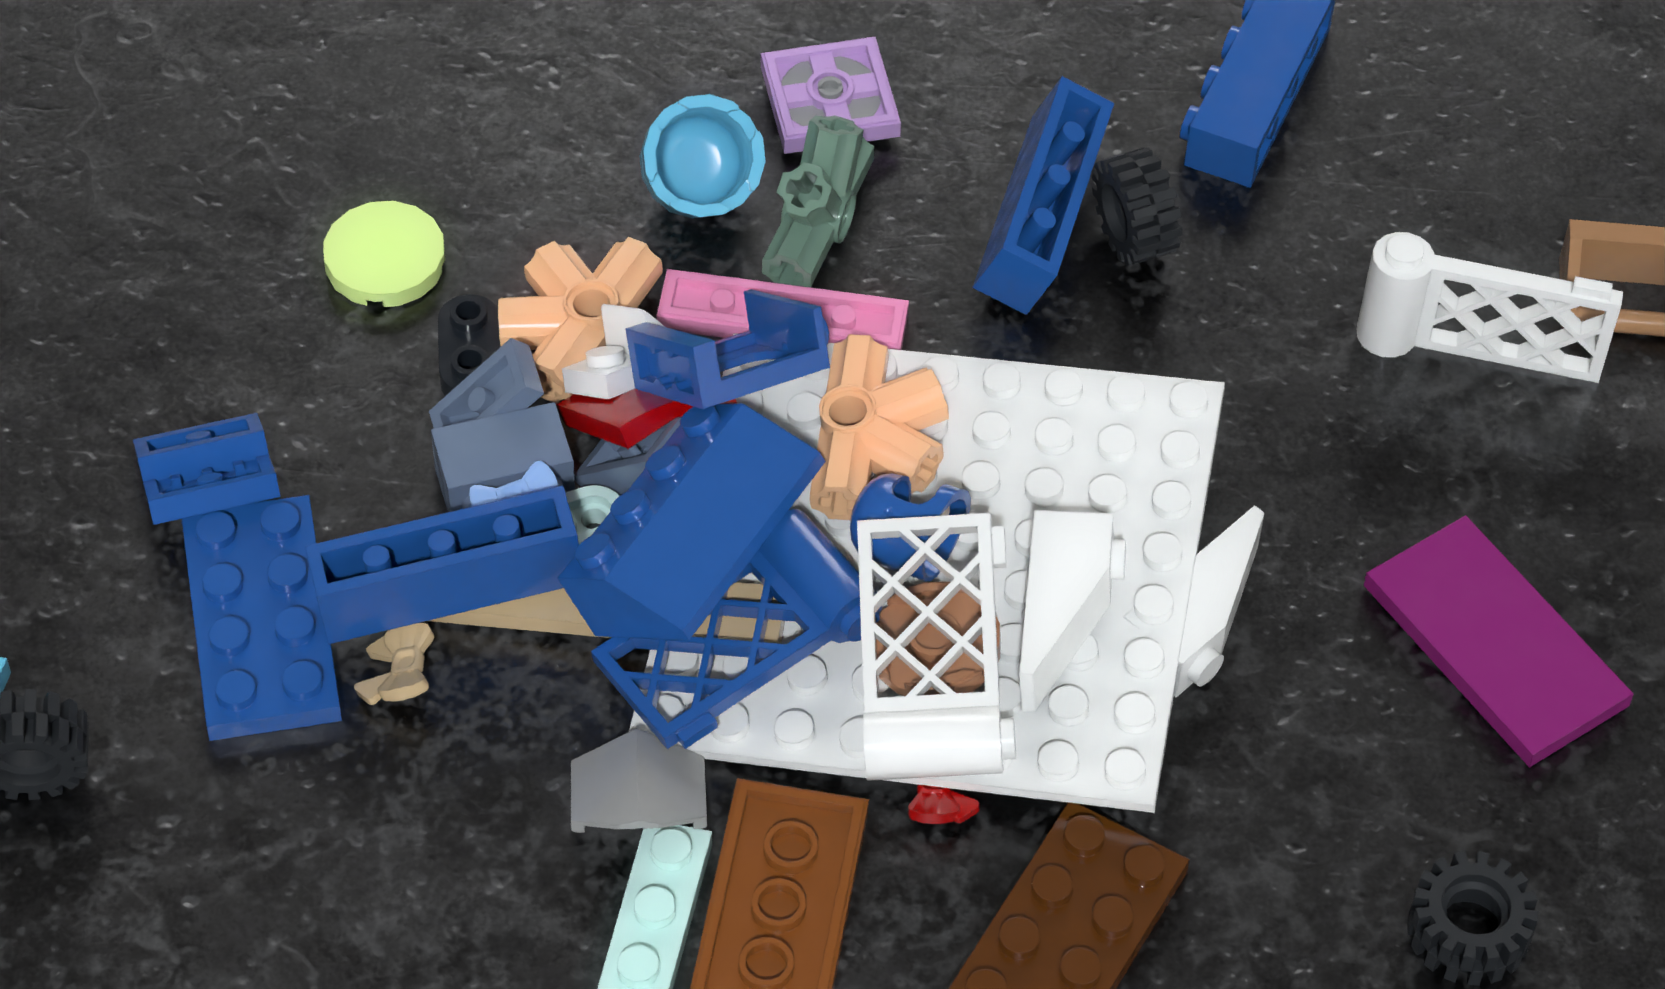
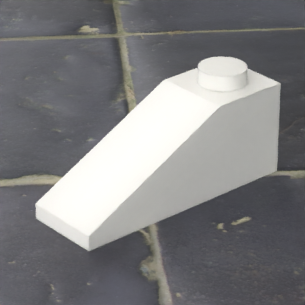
(1066, 593)
(1214, 599)

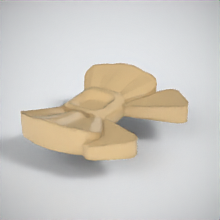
(405, 651)

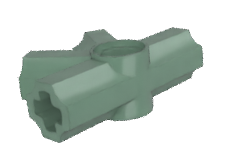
(818, 199)

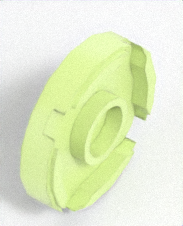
(384, 253)

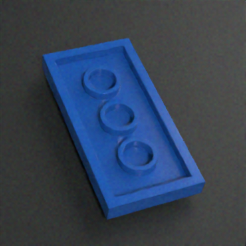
(259, 619)

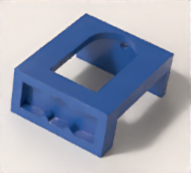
(689, 365)

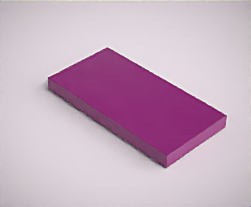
(1498, 640)

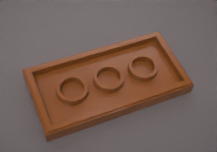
(781, 889)

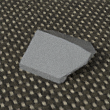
(637, 785)

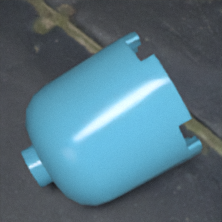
(702, 157)

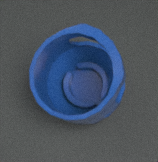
(890, 498)

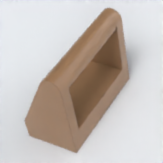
(1620, 255)

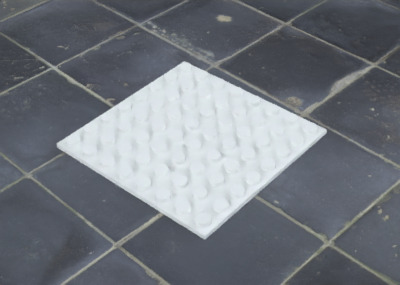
(1019, 445)

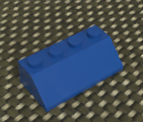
(688, 524)

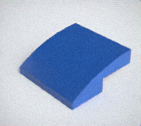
(206, 468)

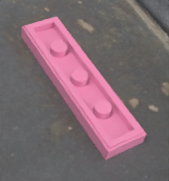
(718, 309)

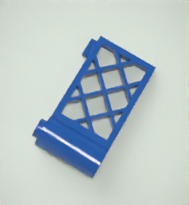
(813, 589)

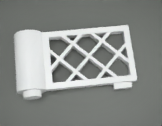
(1408, 285)
(946, 730)

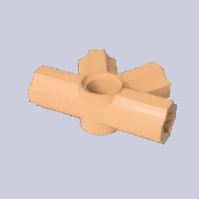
(567, 312)
(873, 426)

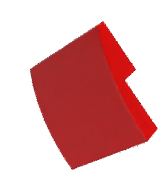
(623, 418)

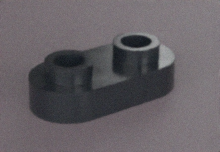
(463, 340)

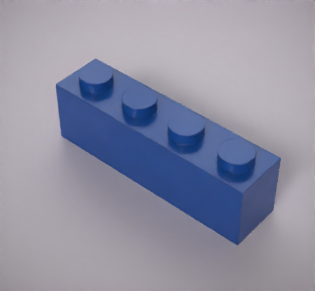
(1254, 86)
(1043, 196)
(442, 564)

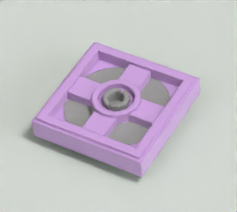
(830, 81)

